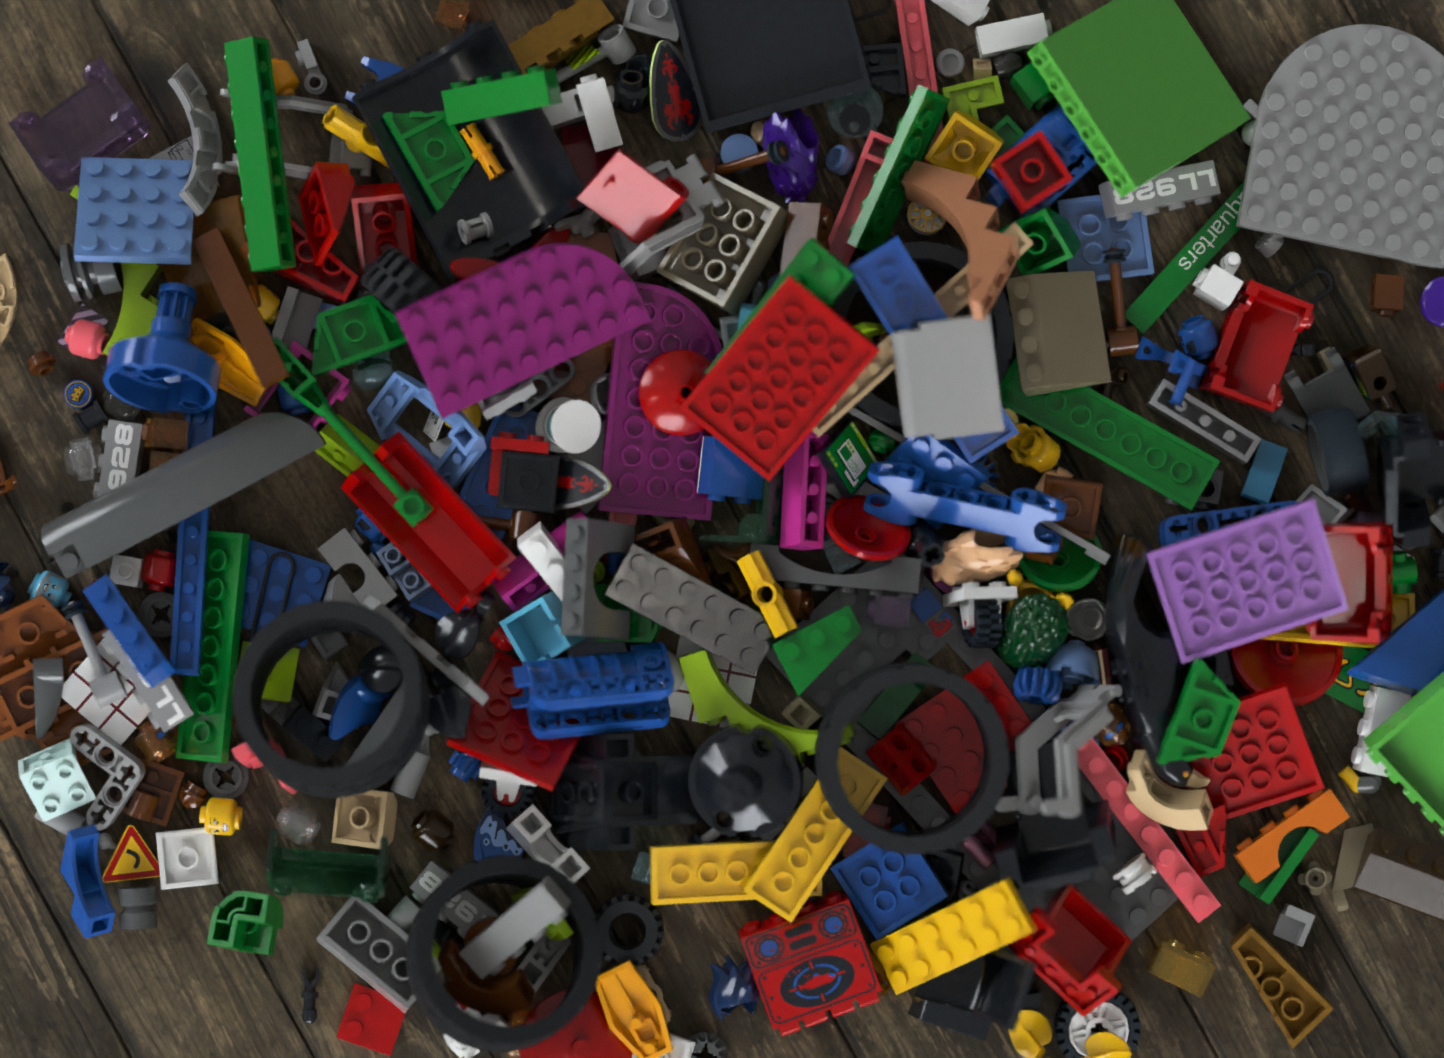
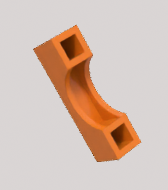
(1260, 855)

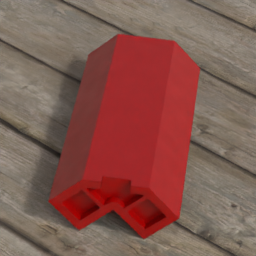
(450, 545)

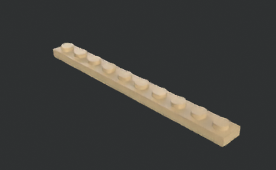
(952, 299)

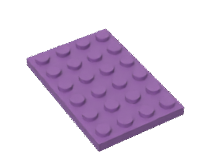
(1247, 580)

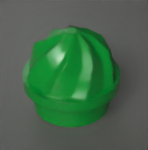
(881, 442)

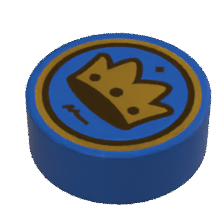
(78, 394)

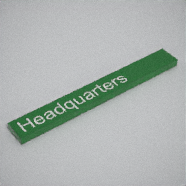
(1186, 265)

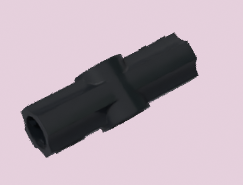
(926, 544)

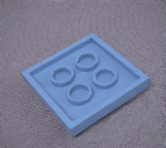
(1101, 234)

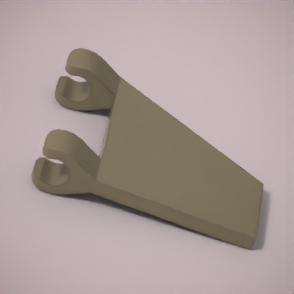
(1348, 863)

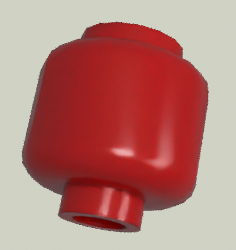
(159, 570)

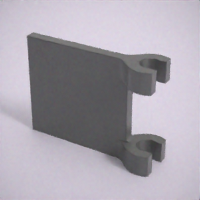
(1329, 389)

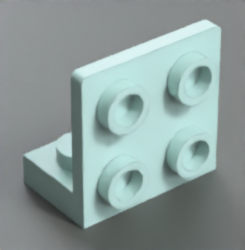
(55, 780)

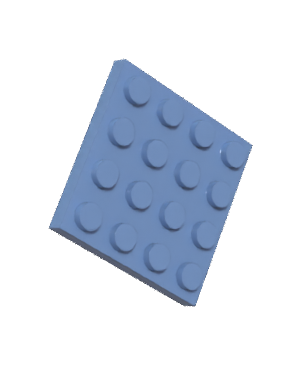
(133, 211)

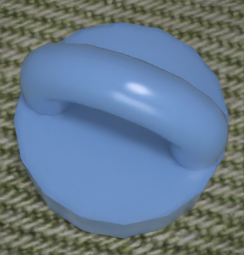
(840, 160)

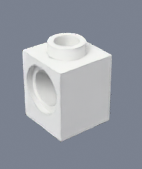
(126, 571)

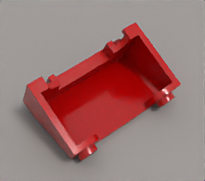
(1256, 346)
(1365, 571)

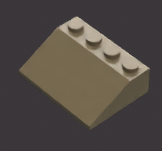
(729, 249)
(1058, 331)

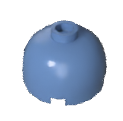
(1075, 664)

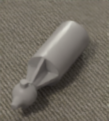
(409, 778)
(73, 820)

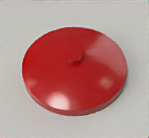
(1305, 667)
(582, 1037)

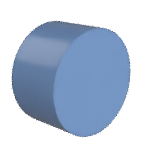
(737, 147)

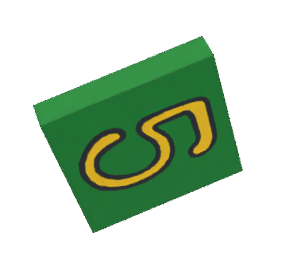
(1347, 688)

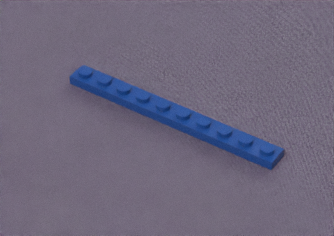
(191, 567)

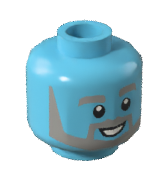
(52, 586)

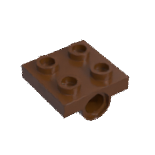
(155, 794)

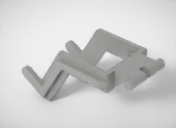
(338, 149)
(699, 197)
(1091, 714)

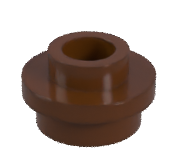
(41, 363)

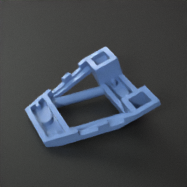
(467, 441)

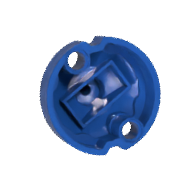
(163, 367)

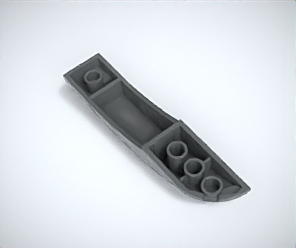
(177, 489)

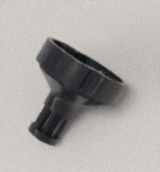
(745, 780)

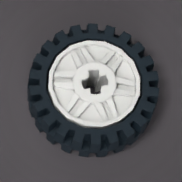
(1115, 1015)

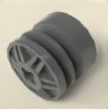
(87, 274)

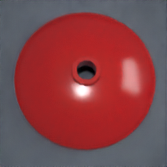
(662, 386)
(864, 533)

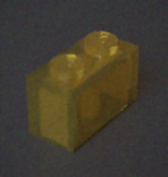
(1181, 968)

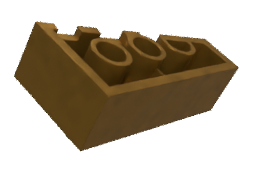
(561, 34)
(1283, 988)

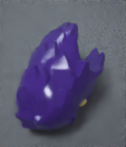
(799, 174)

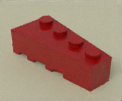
(329, 280)

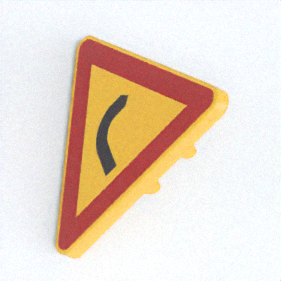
(131, 859)

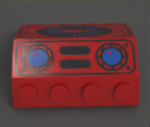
(810, 963)

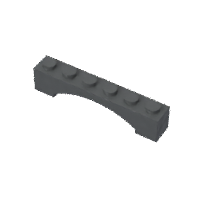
(899, 576)

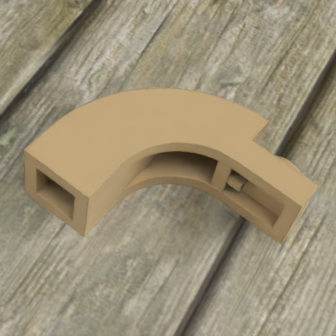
(1165, 803)

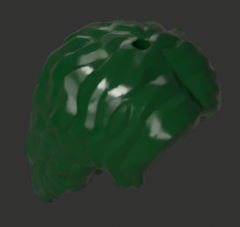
(1032, 631)

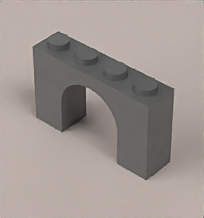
(581, 609)

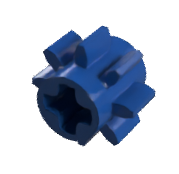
(464, 766)

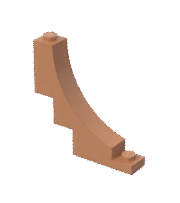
(955, 199)

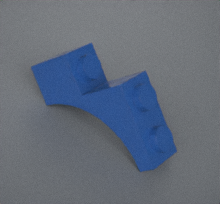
(82, 872)

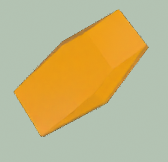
(236, 370)
(634, 1011)

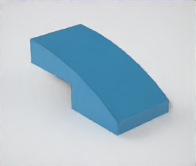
(1263, 472)

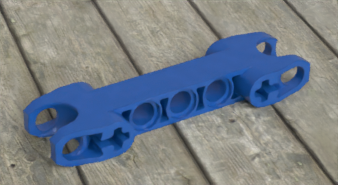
(917, 497)

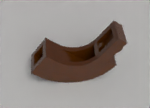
(488, 995)

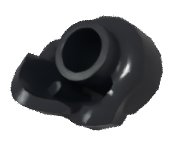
(633, 85)

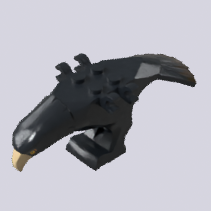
(1147, 664)

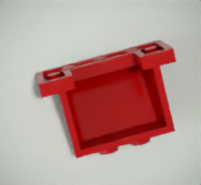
(1075, 949)

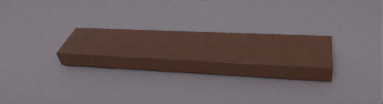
(241, 308)

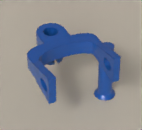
(1189, 369)

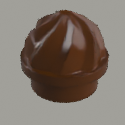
(192, 794)

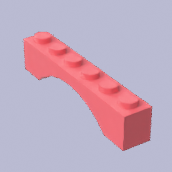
(860, 186)

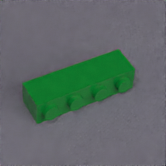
(501, 96)

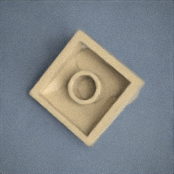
(365, 819)

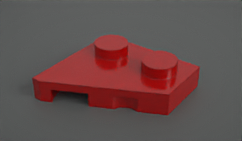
(1207, 847)

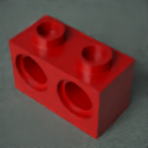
(901, 760)

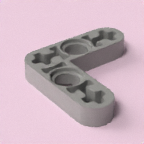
(115, 768)

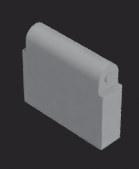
(947, 378)

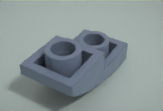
(405, 574)

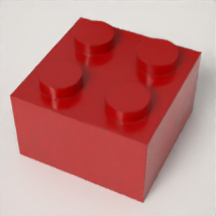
(1031, 172)

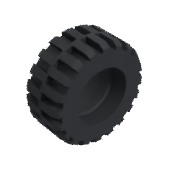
(397, 280)

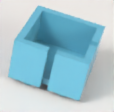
(537, 630)

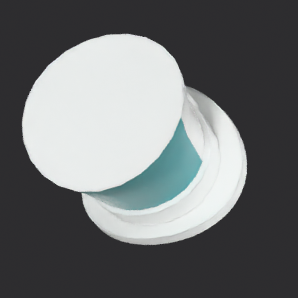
(568, 425)

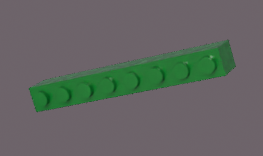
(259, 154)

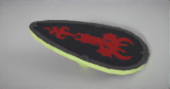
(672, 94)
(579, 483)

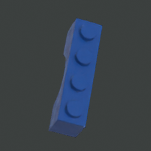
(128, 631)

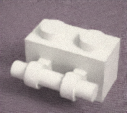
(1218, 284)

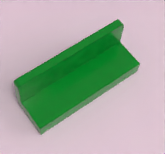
(1290, 853)

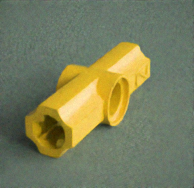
(353, 131)
(758, 577)

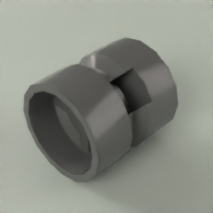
(137, 907)

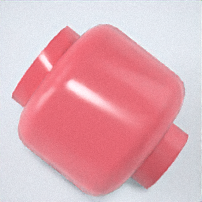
(87, 339)

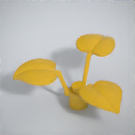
(1035, 1031)

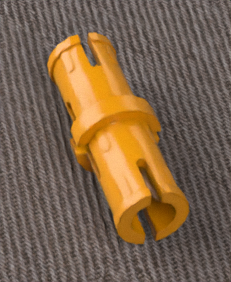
(482, 151)

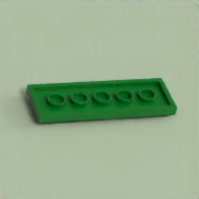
(887, 194)
(813, 268)

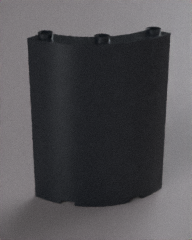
(538, 176)

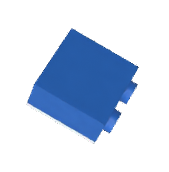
(726, 474)

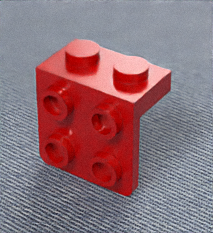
(507, 442)

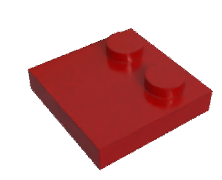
(371, 1020)

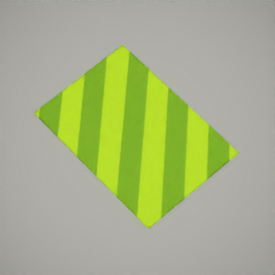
(581, 56)

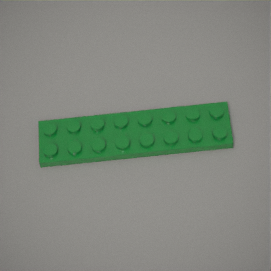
(1116, 438)
(208, 731)

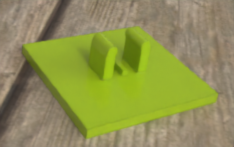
(282, 678)

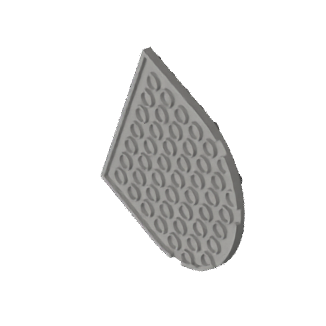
(1352, 147)

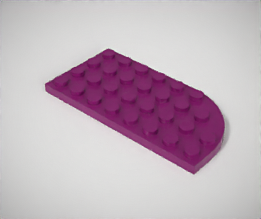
(518, 321)
(646, 466)

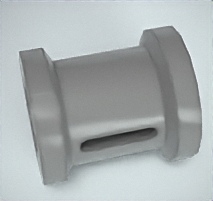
(475, 228)

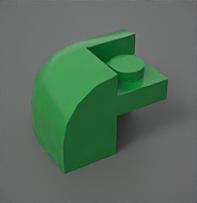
(246, 923)

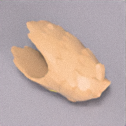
(975, 558)

